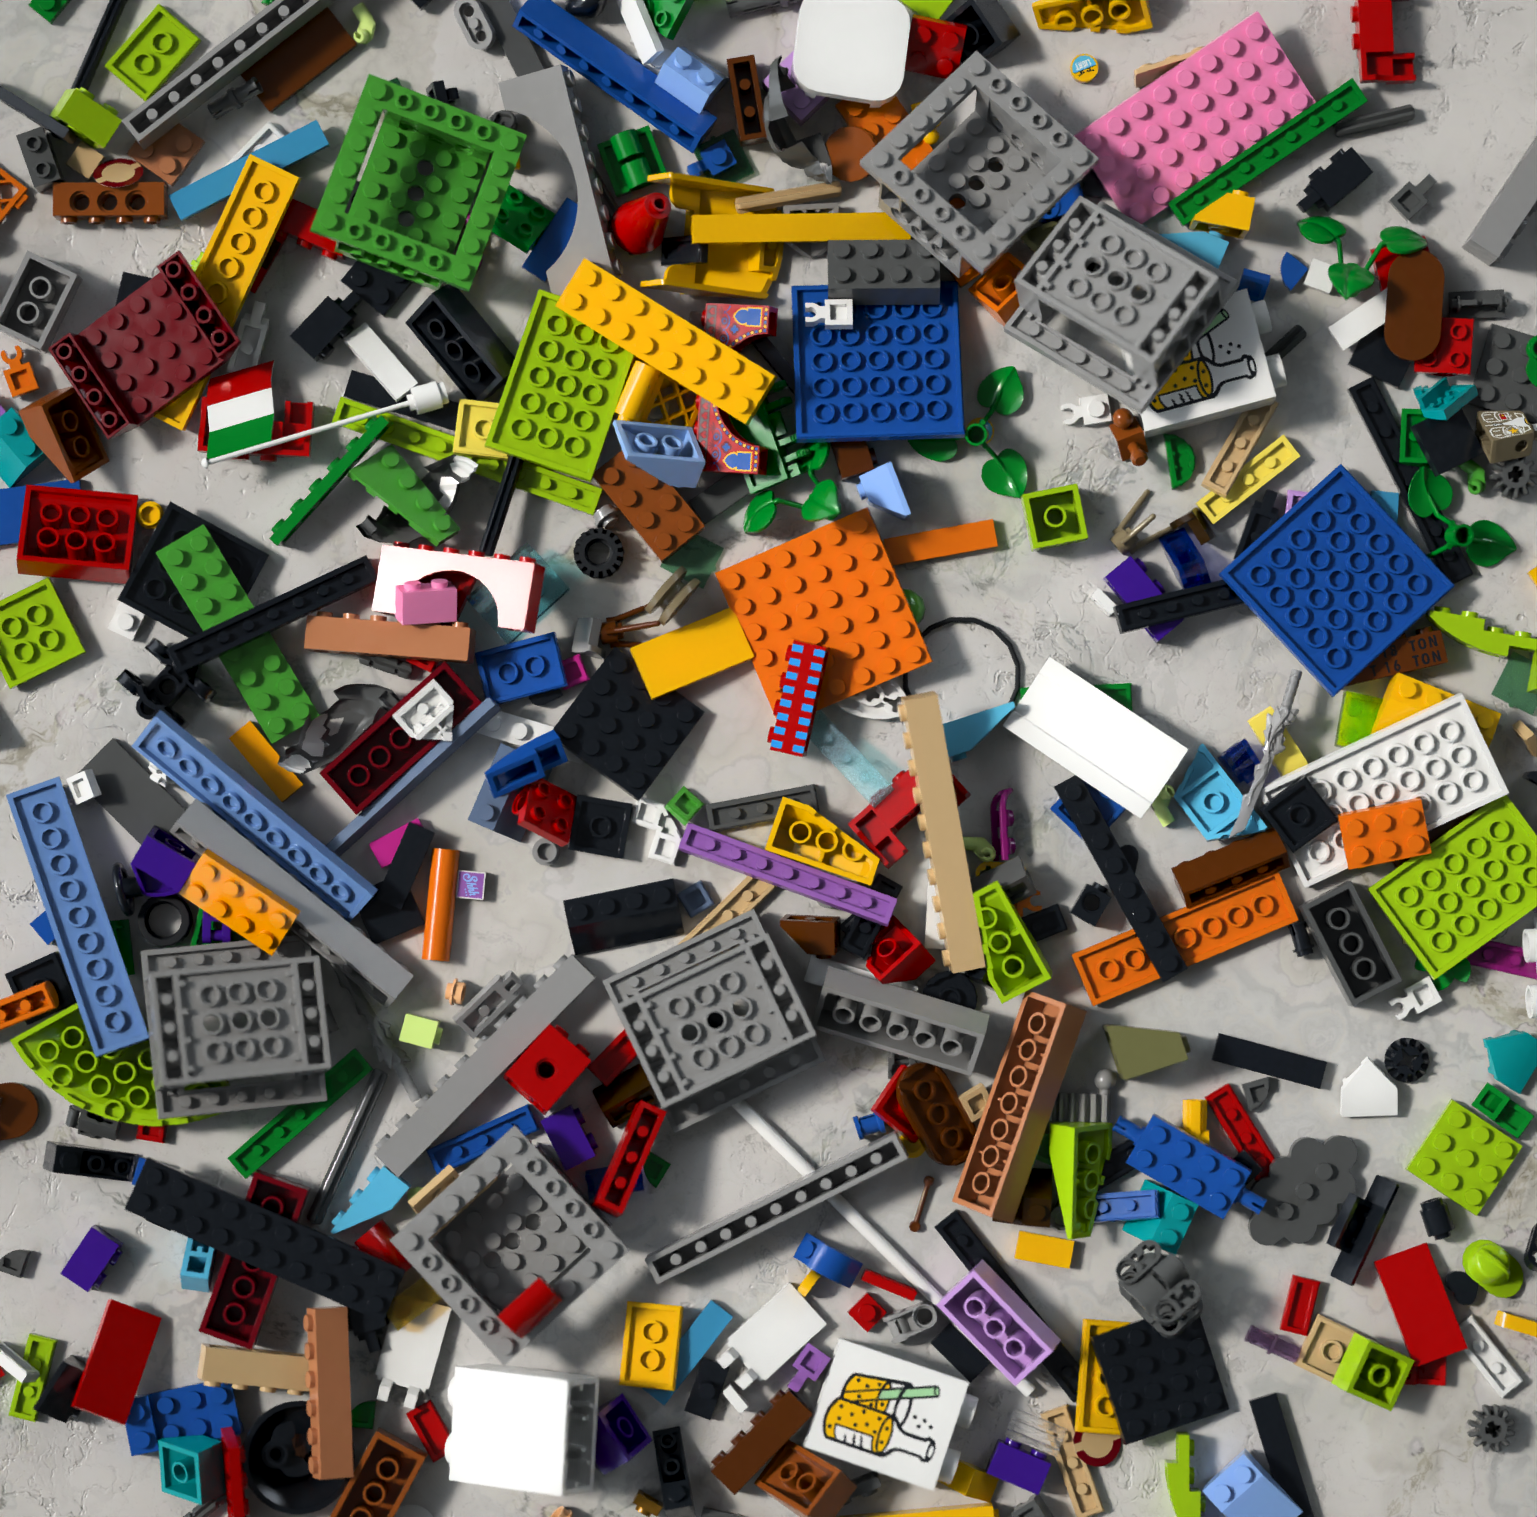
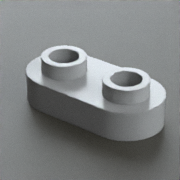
(475, 24)

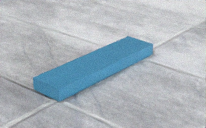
(695, 1344)

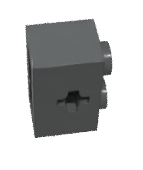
(40, 159)

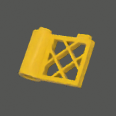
(640, 396)

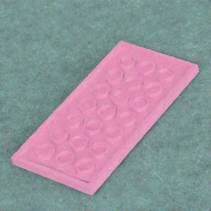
(1195, 119)

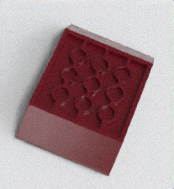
(147, 349)

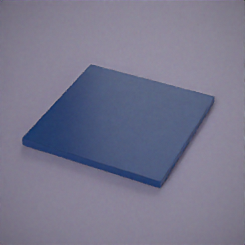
(884, 377)
(1336, 580)

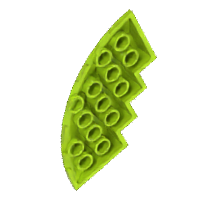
(110, 1086)

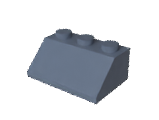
(497, 813)

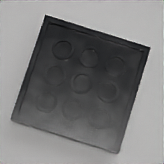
(151, 587)
(622, 729)
(1158, 1379)

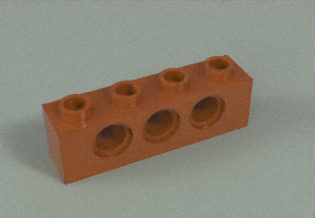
(68, 193)

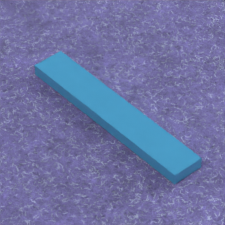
(220, 184)

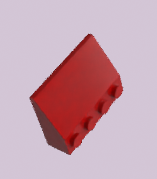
(77, 534)

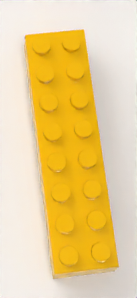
(666, 341)

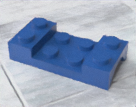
(180, 1413)

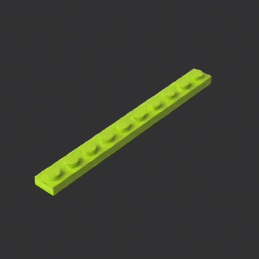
(440, 445)

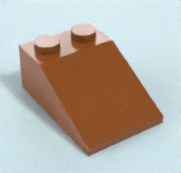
(65, 433)
(805, 1482)

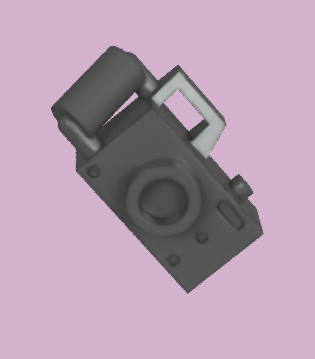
(92, 1124)

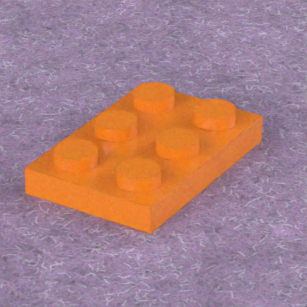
(1384, 833)

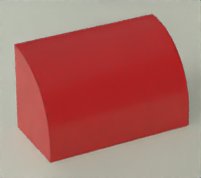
(378, 1243)
(530, 1307)

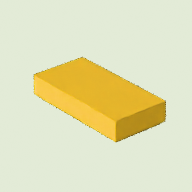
(1044, 1249)

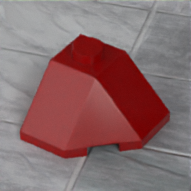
(897, 954)

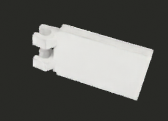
(772, 1335)
(412, 1354)

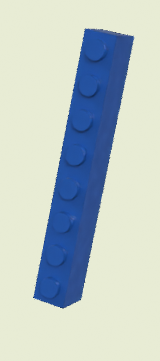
(612, 71)

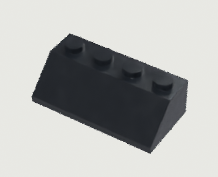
(462, 343)
(623, 916)

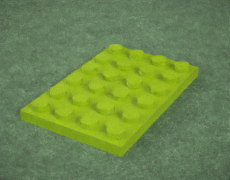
(559, 393)
(1465, 889)

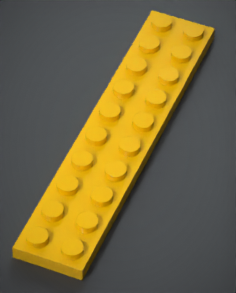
(238, 253)

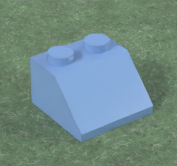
(690, 79)

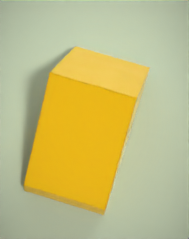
(973, 1482)

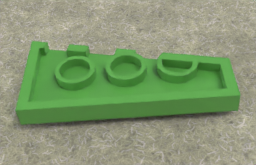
(399, 487)

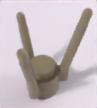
(1126, 539)

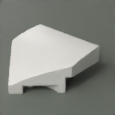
(427, 714)
(1368, 1092)

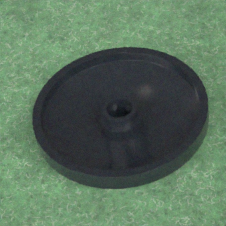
(271, 1485)

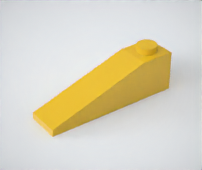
(1117, 15)
(815, 841)

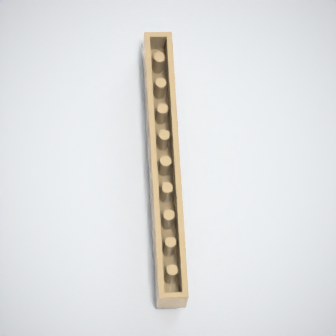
(942, 831)

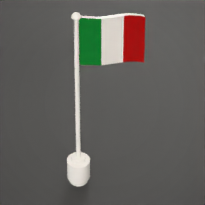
(243, 412)

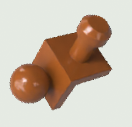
(1129, 437)

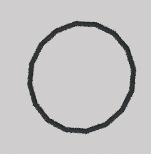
(985, 625)

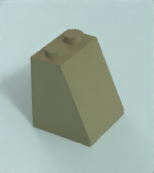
(1144, 1049)

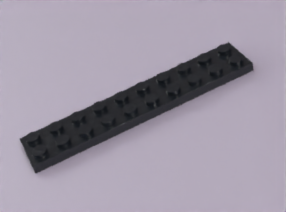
(265, 1239)

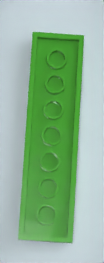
(256, 667)

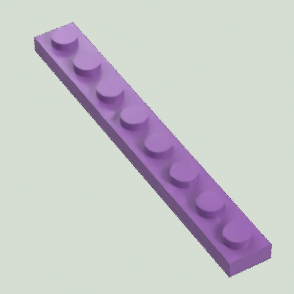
(788, 874)

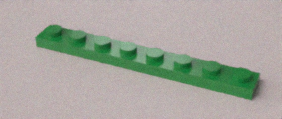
(1269, 151)

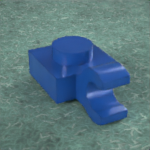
(716, 160)

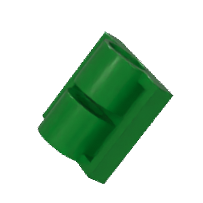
(668, 15)
(630, 159)
(521, 220)

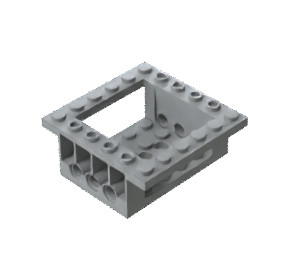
(1007, 127)
(1156, 330)
(219, 982)
(685, 1067)
(456, 1255)

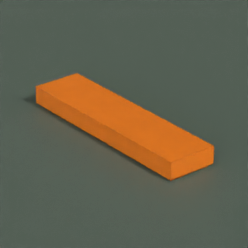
(941, 542)

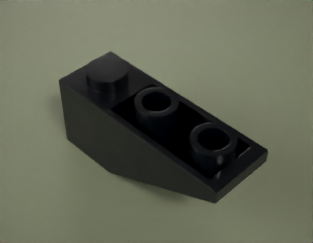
(89, 1161)
(673, 1473)

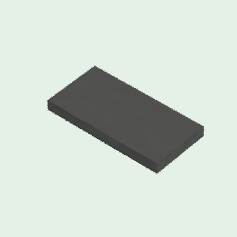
(130, 793)

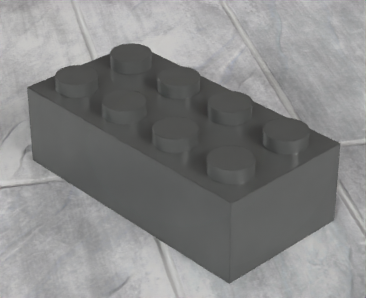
(882, 272)
(1349, 943)

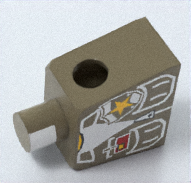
(1505, 435)

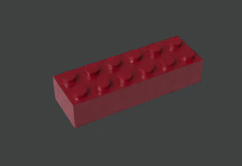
(387, 750)
(241, 1289)

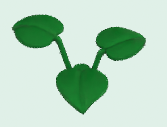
(1351, 278)
(1007, 471)
(820, 505)
(1484, 539)

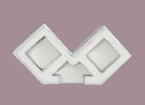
(667, 837)

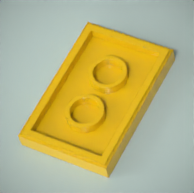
(651, 1345)

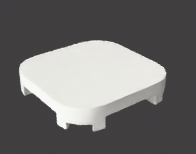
(851, 49)

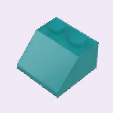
(17, 450)
(1174, 1220)
(192, 1467)

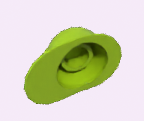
(1493, 1268)

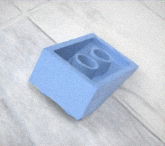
(662, 451)
(1249, 1491)

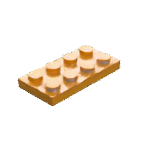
(239, 902)

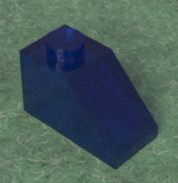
(1184, 559)
(1240, 761)

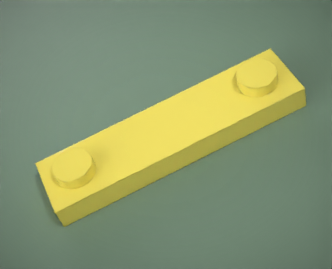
(1250, 479)

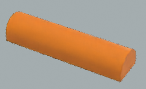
(440, 904)
(27, 1004)

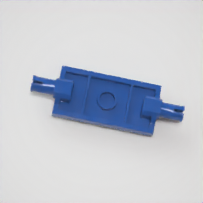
(1188, 1166)

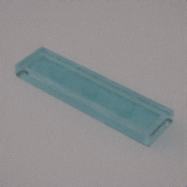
(849, 760)

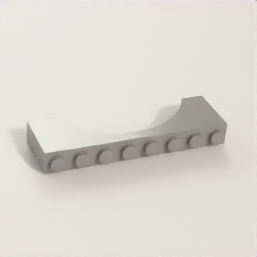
(550, 101)

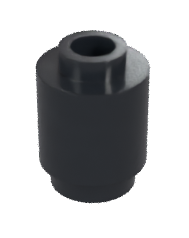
(1436, 1218)

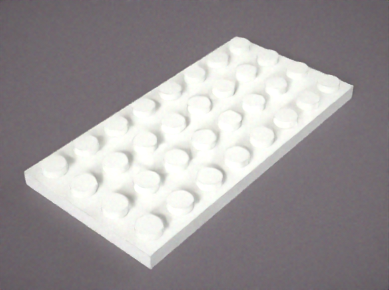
(1422, 756)

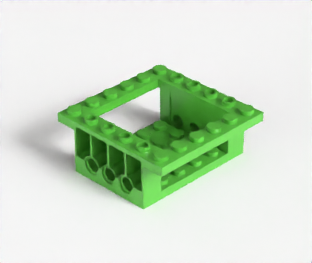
(415, 132)

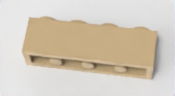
(253, 1368)

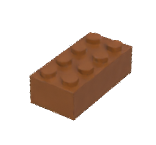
(649, 506)
(381, 1478)

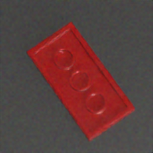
(1420, 1305)
(116, 1362)

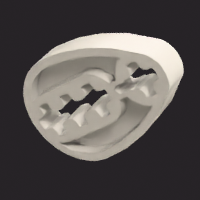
(877, 708)

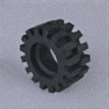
(598, 536)

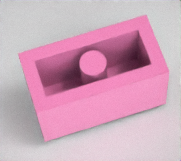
(425, 602)

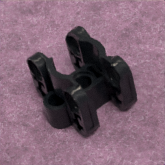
(154, 689)

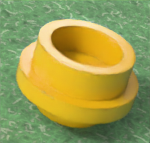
(149, 514)

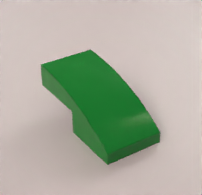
(1502, 1110)

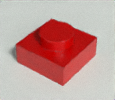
(867, 1311)

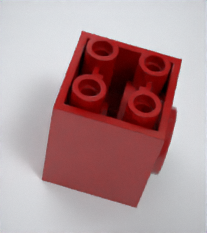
(556, 1052)

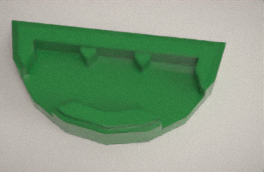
(1179, 459)

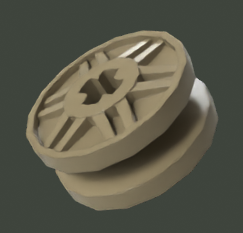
(672, 595)

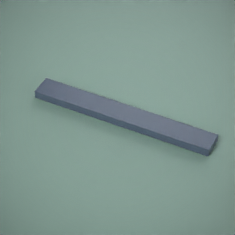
(413, 777)

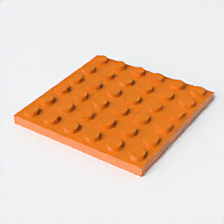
(830, 592)

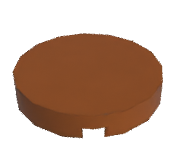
(846, 150)

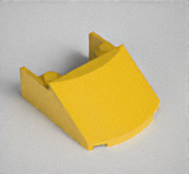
(732, 268)

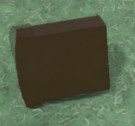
(1197, 524)

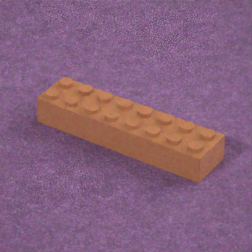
(1019, 1106)

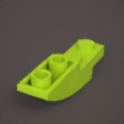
(1470, 632)
(1178, 1474)

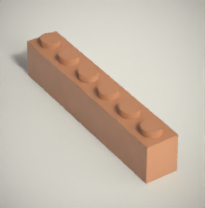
(389, 639)
(329, 1392)

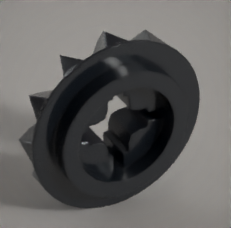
(1394, 1056)

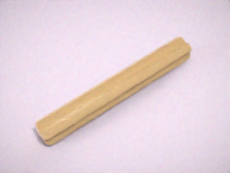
(787, 197)

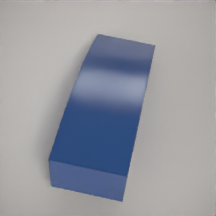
(526, 764)

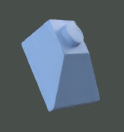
(884, 491)

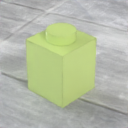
(421, 1031)

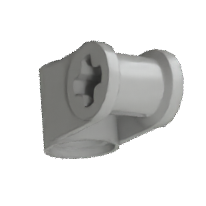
(908, 1321)

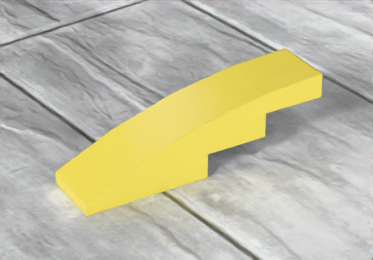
(1287, 760)

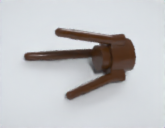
(613, 631)

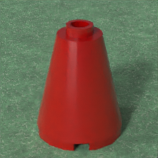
(641, 223)

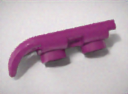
(1003, 818)

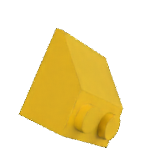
(1227, 215)

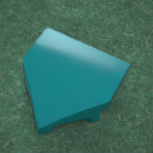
(1442, 400)
(1512, 1058)

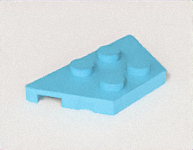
(1213, 799)

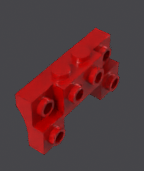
(1376, 44)
(297, 419)
(880, 824)

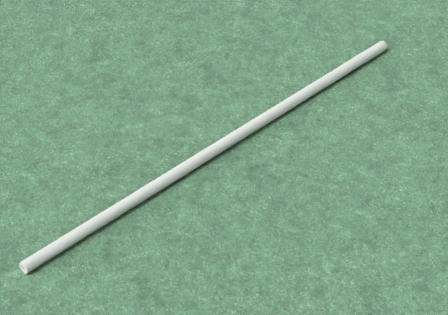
(855, 1218)

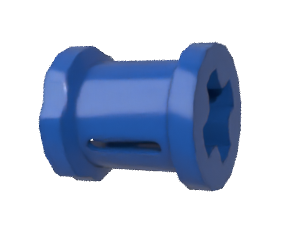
(868, 1125)

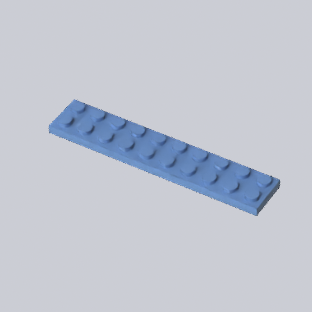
(253, 815)
(78, 917)

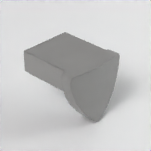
(587, 638)

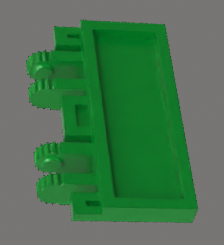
(764, 432)

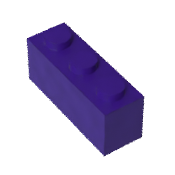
(1133, 584)

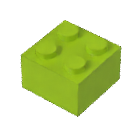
(86, 118)
(1054, 517)
(1372, 1371)

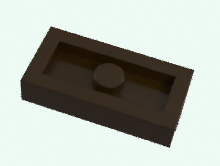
(623, 1094)

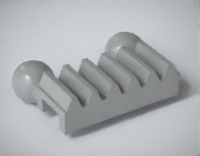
(1086, 1106)

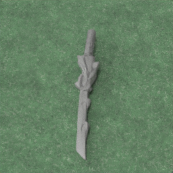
(1273, 745)
(381, 1036)

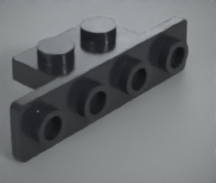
(1358, 1228)

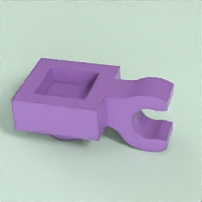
(809, 1364)

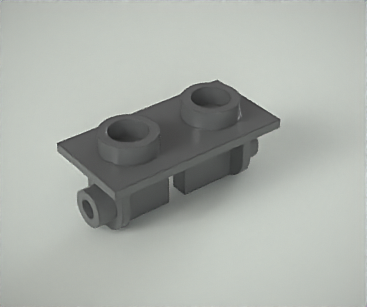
(1477, 304)

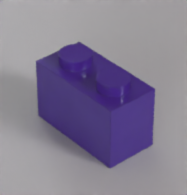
(569, 1136)
(92, 1258)
(1018, 1465)

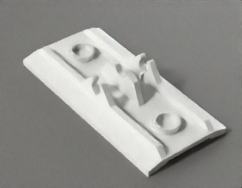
(1095, 738)

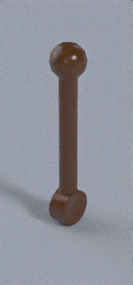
(915, 1225)

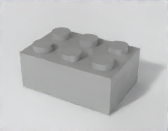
(37, 301)

